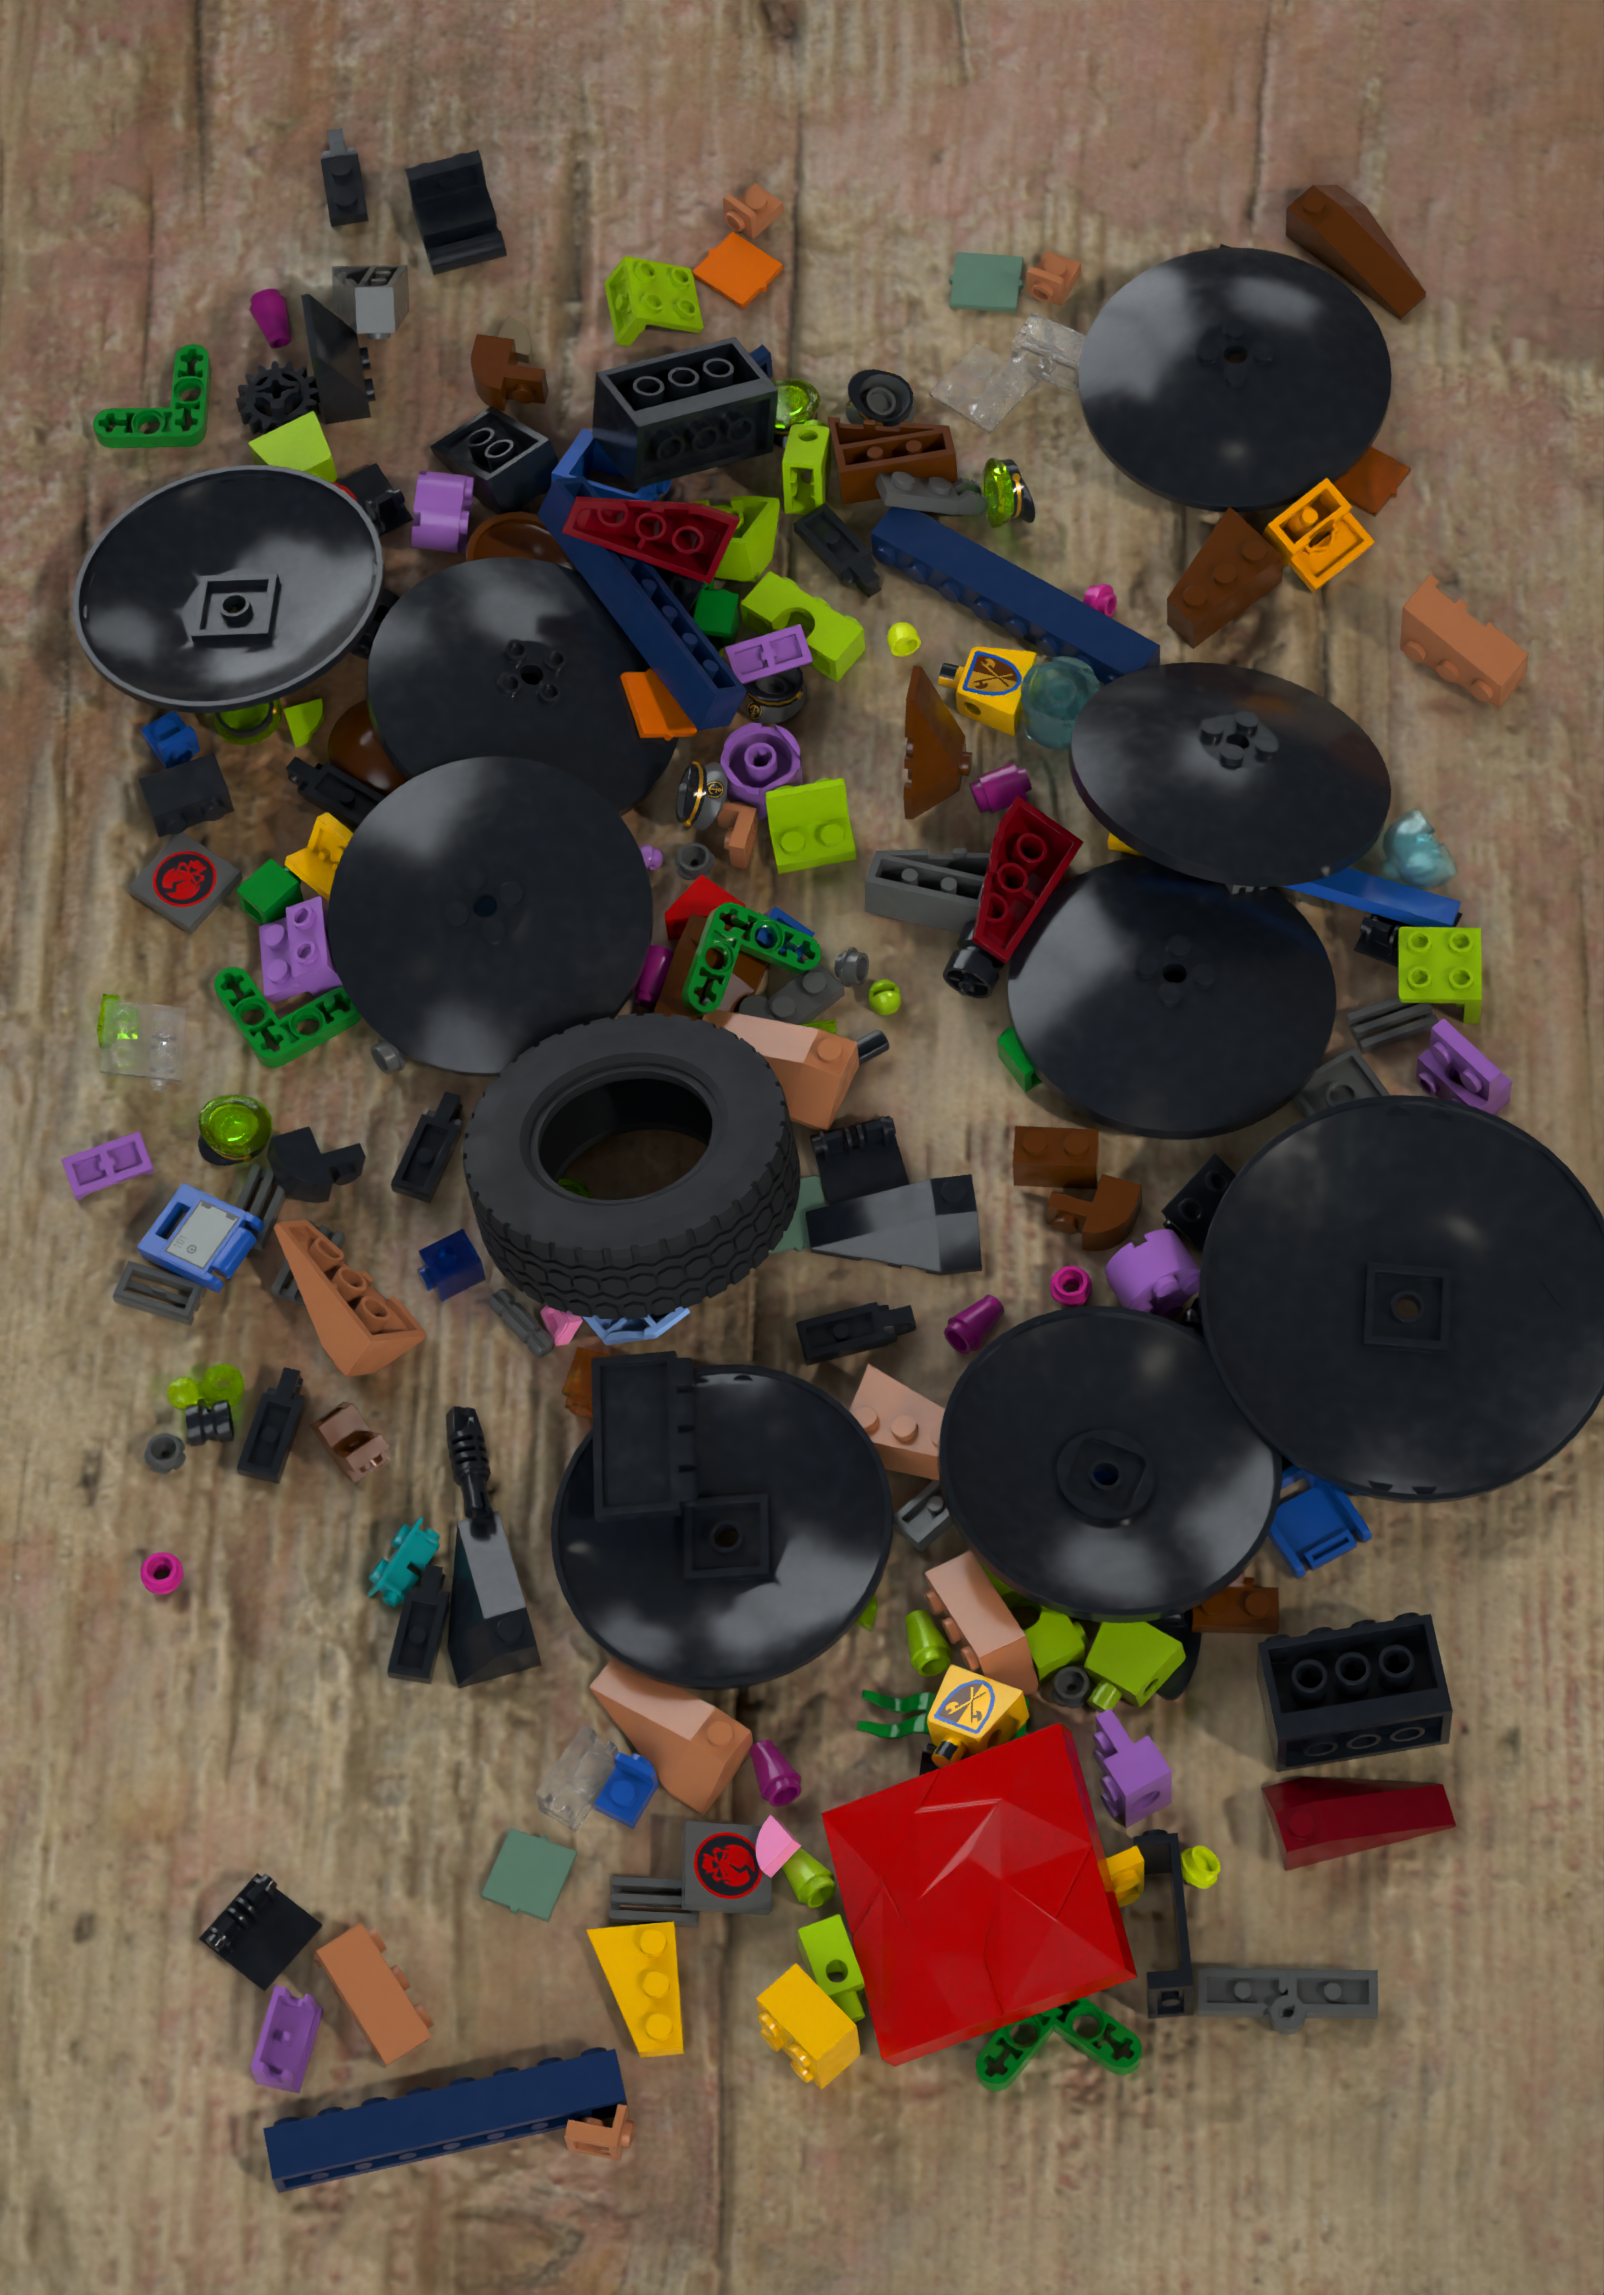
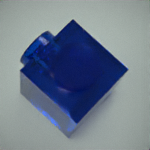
(450, 1265)

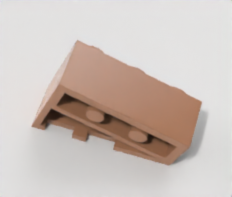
(1459, 647)
(899, 1424)
(980, 1623)
(374, 1993)

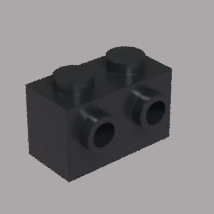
(186, 795)

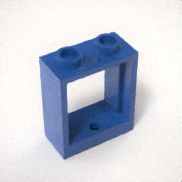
(588, 455)

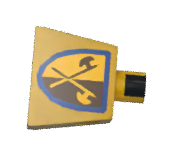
(990, 685)
(973, 1715)

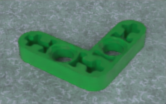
(170, 419)
(730, 944)
(283, 1030)
(1044, 2025)

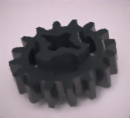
(276, 397)

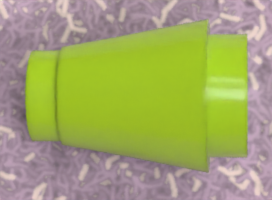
(926, 1644)
(809, 1879)

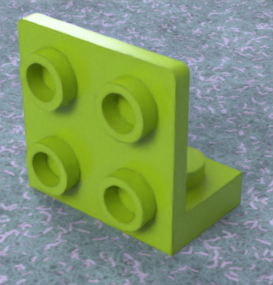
(651, 294)
(810, 825)
(1441, 967)

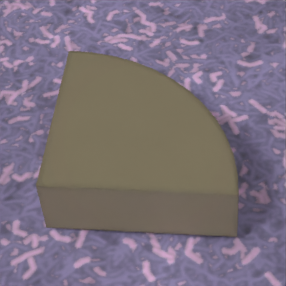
(516, 330)

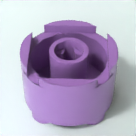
(442, 512)
(759, 762)
(1154, 1275)

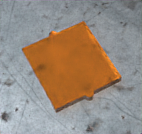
(1372, 481)

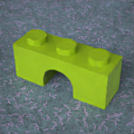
(780, 604)
(1052, 1639)

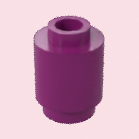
(999, 788)

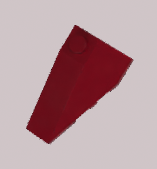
(665, 534)
(1022, 871)
(1346, 1816)

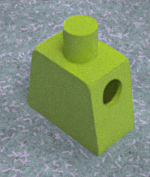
(296, 446)
(806, 449)
(1130, 1663)
(829, 1951)

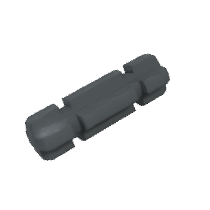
(521, 1322)

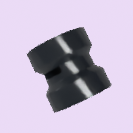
(208, 1423)

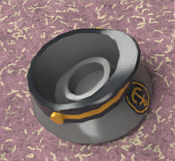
(881, 398)
(775, 697)
(701, 795)

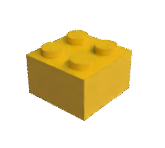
(807, 2027)

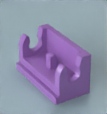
(768, 654)
(107, 1164)
(286, 2040)

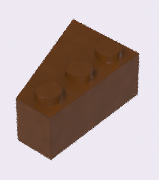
(869, 449)
(1223, 580)

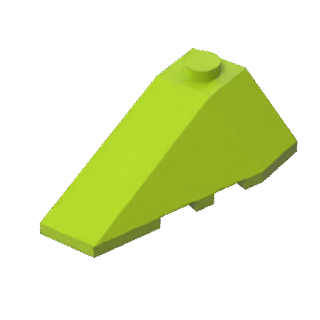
(753, 539)

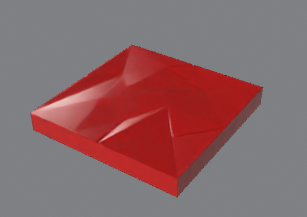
(978, 1895)

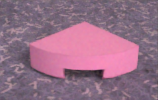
(560, 1324)
(774, 1846)

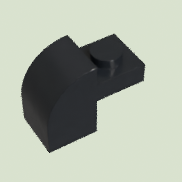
(307, 1172)

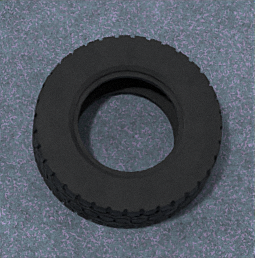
(650, 1248)

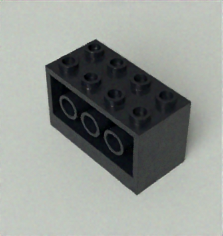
(684, 412)
(1353, 1691)

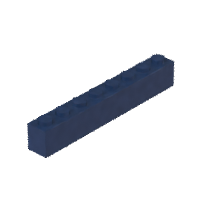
(1009, 595)
(649, 616)
(444, 2119)

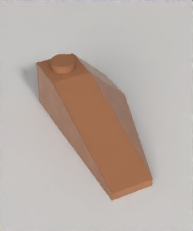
(808, 1062)
(349, 1315)
(684, 1737)

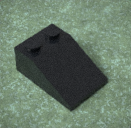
(337, 364)
(504, 458)

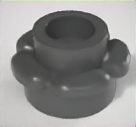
(694, 853)
(852, 967)
(387, 1056)
(165, 1443)
(1067, 1677)

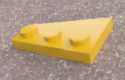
(644, 1979)

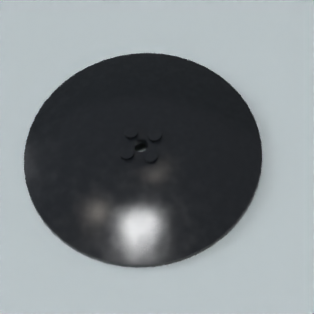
(1424, 1209)

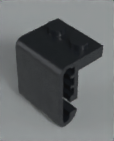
(455, 212)

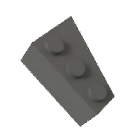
(371, 298)
(926, 887)

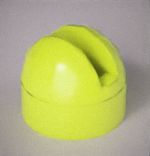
(903, 639)

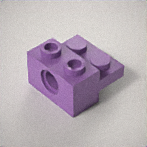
(298, 952)
(1456, 1058)
(1134, 1774)

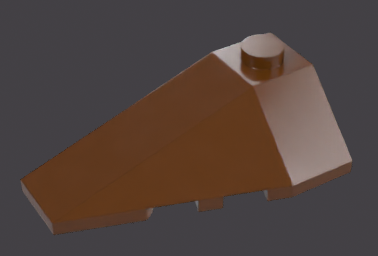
(1353, 245)
(934, 748)
(743, 981)

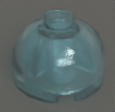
(1416, 854)

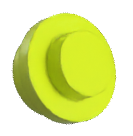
(1199, 1866)

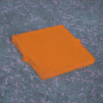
(737, 270)
(654, 707)

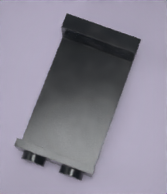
(1171, 1990)

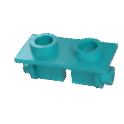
(411, 1547)

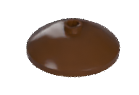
(517, 537)
(359, 754)

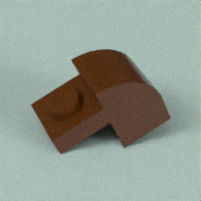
(500, 378)
(1104, 1220)
(350, 1441)

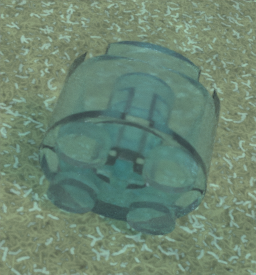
(1053, 699)

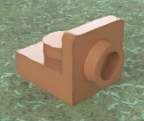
(751, 211)
(1052, 278)
(741, 831)
(595, 2138)

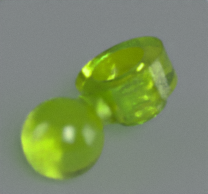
(186, 1391)

